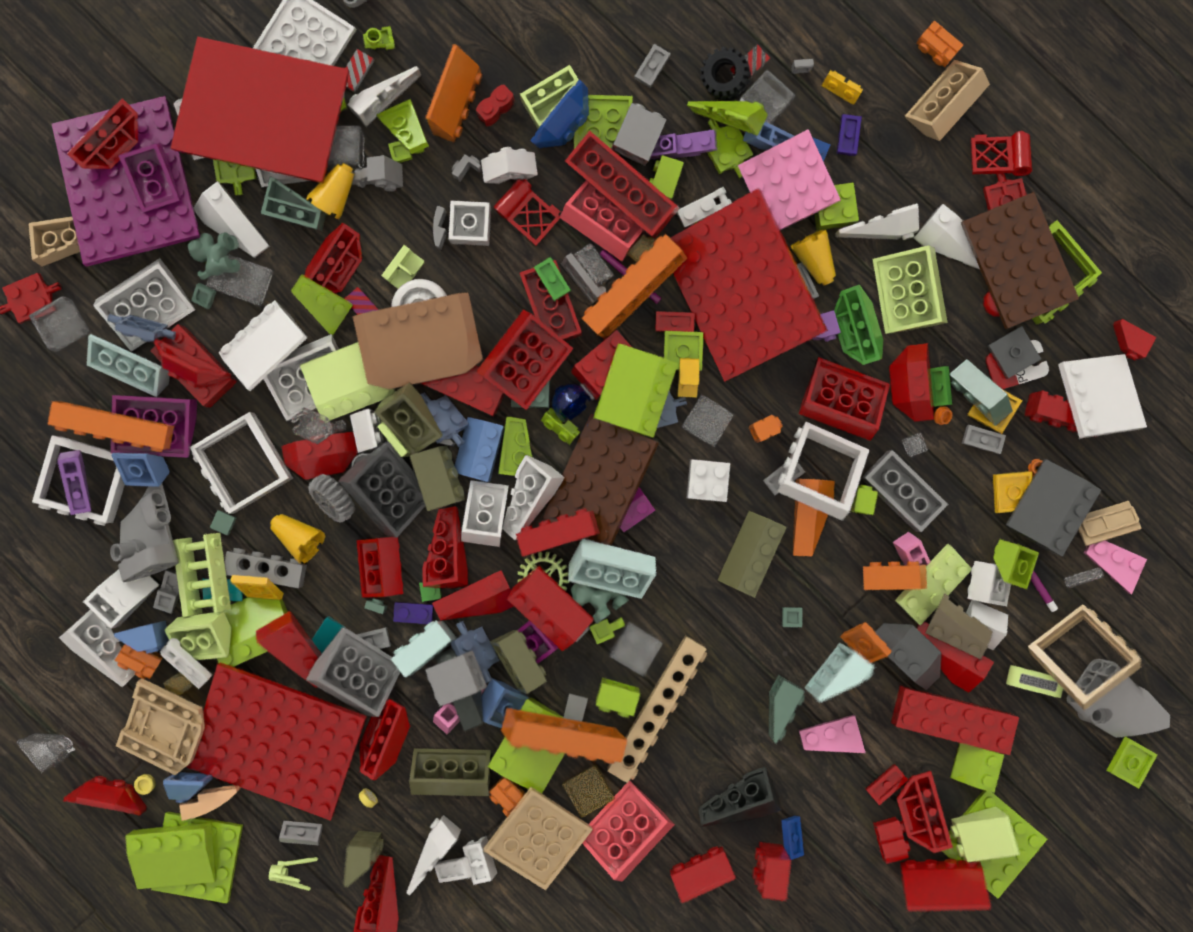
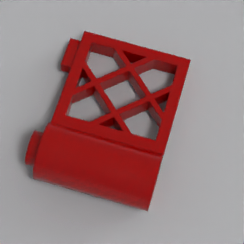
(1017, 158)
(515, 200)

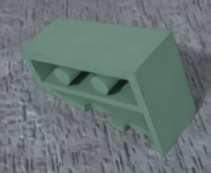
(289, 206)

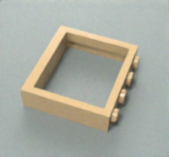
(1104, 630)

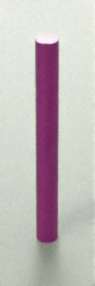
(622, 269)

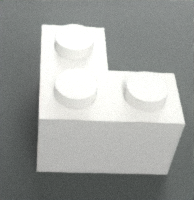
(508, 165)

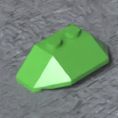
(858, 326)

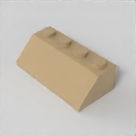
(948, 99)

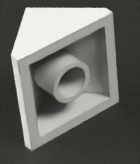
(992, 618)

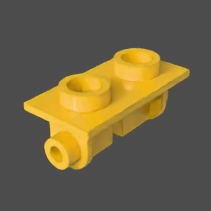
(848, 91)

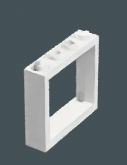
(47, 471)
(209, 472)
(810, 497)

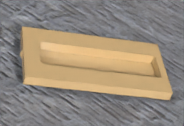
(1109, 523)

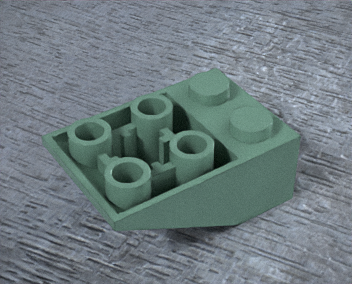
(783, 700)

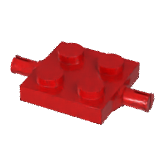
(1003, 191)
(28, 296)

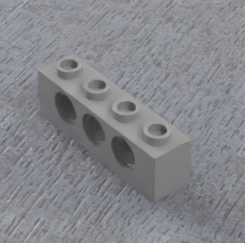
(294, 578)

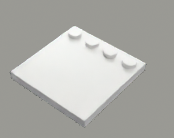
(306, 32)
(1102, 395)

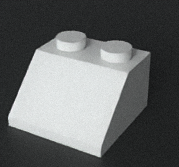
(988, 584)

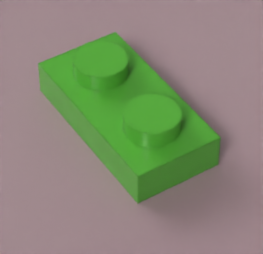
(552, 279)
(941, 386)

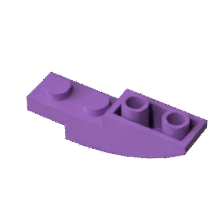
(685, 145)

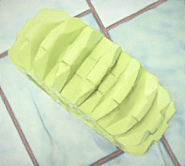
(531, 564)

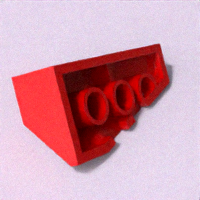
(477, 599)
(958, 666)

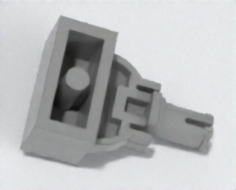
(381, 172)

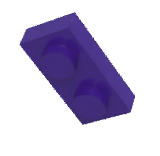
(849, 135)
(413, 613)

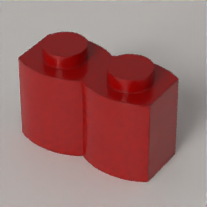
(497, 104)
(891, 840)

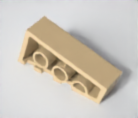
(53, 240)

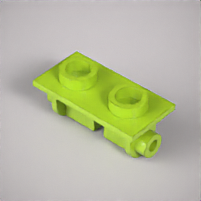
(566, 432)

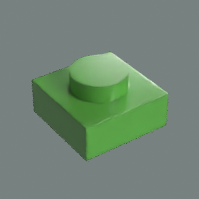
(429, 593)

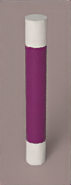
(1043, 592)

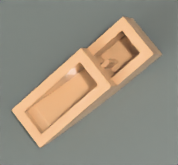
(207, 801)

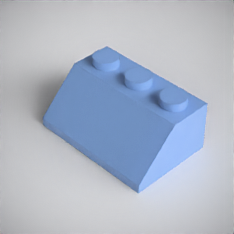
(480, 450)

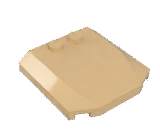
(162, 728)

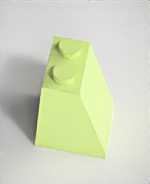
(984, 835)

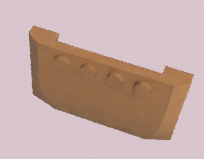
(418, 341)

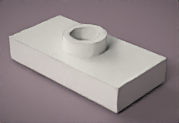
(453, 869)

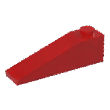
(446, 557)
(379, 907)

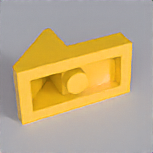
(688, 377)

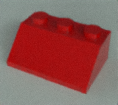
(379, 567)
(702, 874)

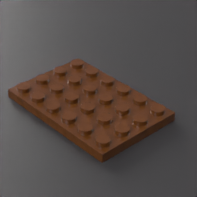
(1019, 260)
(602, 476)

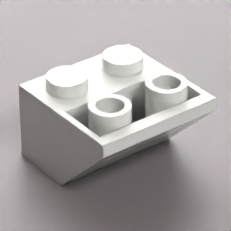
(366, 431)

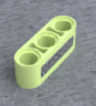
(1033, 681)

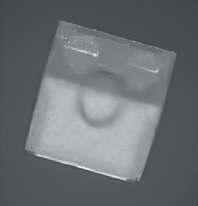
(46, 749)

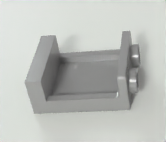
(638, 134)
(456, 678)

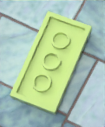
(942, 577)

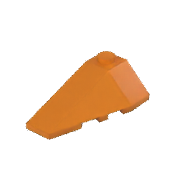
(808, 520)

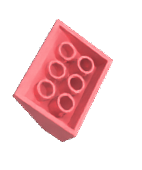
(601, 221)
(626, 831)

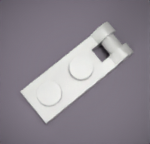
(702, 208)
(185, 663)

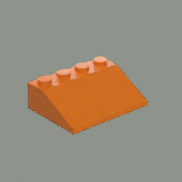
(453, 95)

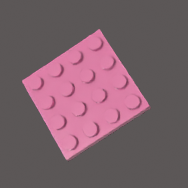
(791, 179)

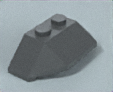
(912, 652)

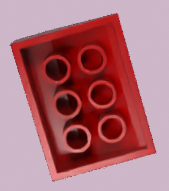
(524, 359)
(844, 399)
(944, 885)

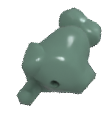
(217, 262)
(598, 598)

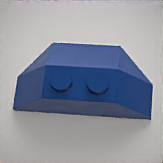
(564, 119)

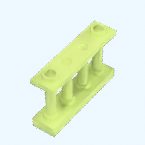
(187, 575)

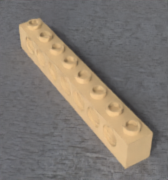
(687, 646)

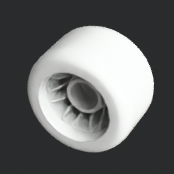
(417, 291)

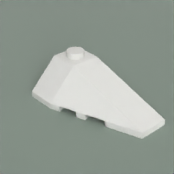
(380, 96)
(223, 214)
(898, 224)
(947, 236)
(97, 645)

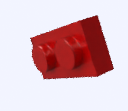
(674, 321)
(886, 784)

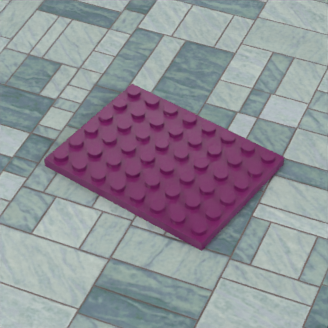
(104, 203)

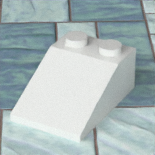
(484, 513)

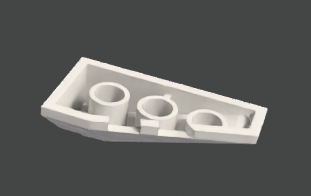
(533, 490)
(439, 841)

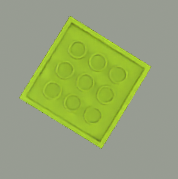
(225, 846)
(1002, 871)

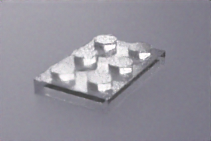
(246, 284)

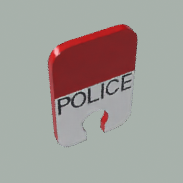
(1028, 374)

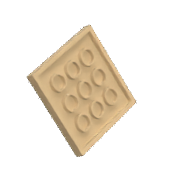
(538, 838)

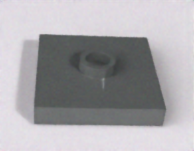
(1014, 352)

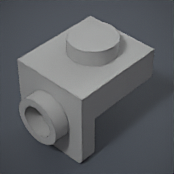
(461, 167)

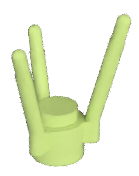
(280, 873)

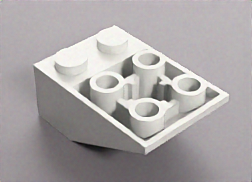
(117, 600)

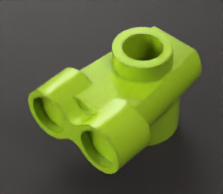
(383, 38)

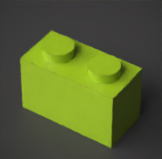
(667, 175)
(864, 500)

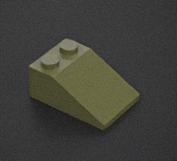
(409, 418)

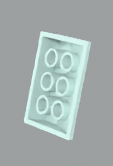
(838, 673)

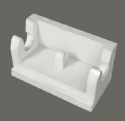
(481, 863)

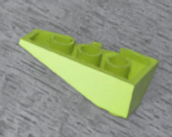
(737, 114)

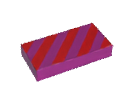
(360, 302)

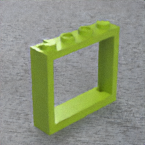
(1081, 260)

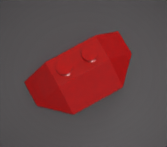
(107, 138)
(336, 259)
(188, 366)
(912, 383)
(326, 458)
(383, 740)
(109, 795)
(923, 813)

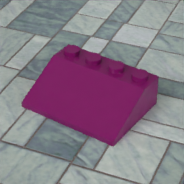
(169, 411)

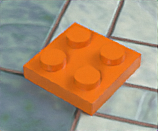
(866, 643)

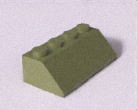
(751, 553)
(450, 772)

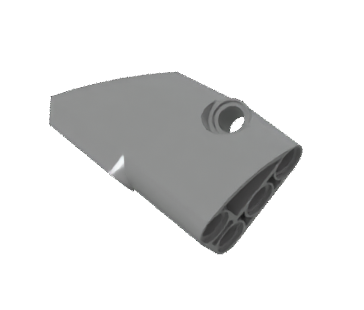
(145, 538)
(1124, 709)

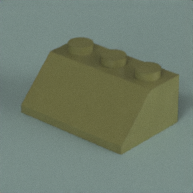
(437, 477)
(519, 661)
(361, 854)

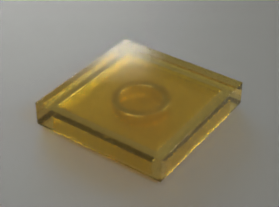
(588, 791)

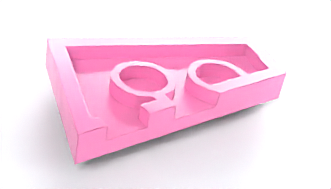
(1119, 563)
(833, 736)

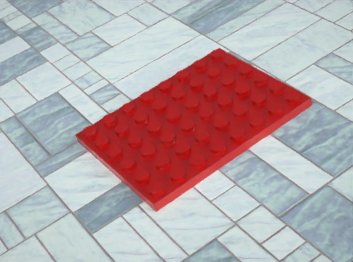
(745, 286)
(276, 741)

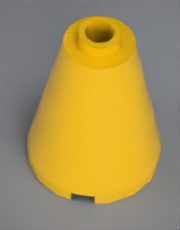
(333, 193)
(816, 256)
(297, 537)

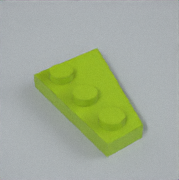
(405, 126)
(322, 303)
(514, 445)

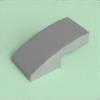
(438, 232)
(168, 594)

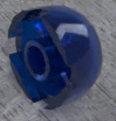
(569, 401)

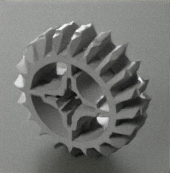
(331, 498)

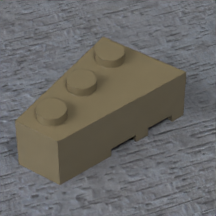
(959, 629)

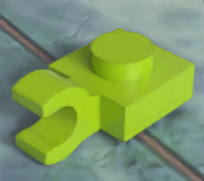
(400, 153)
(604, 630)

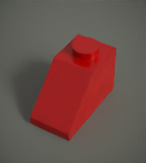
(1133, 340)

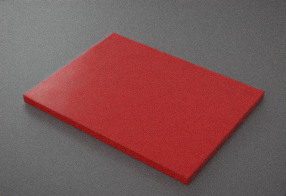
(260, 109)

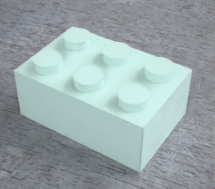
(423, 648)

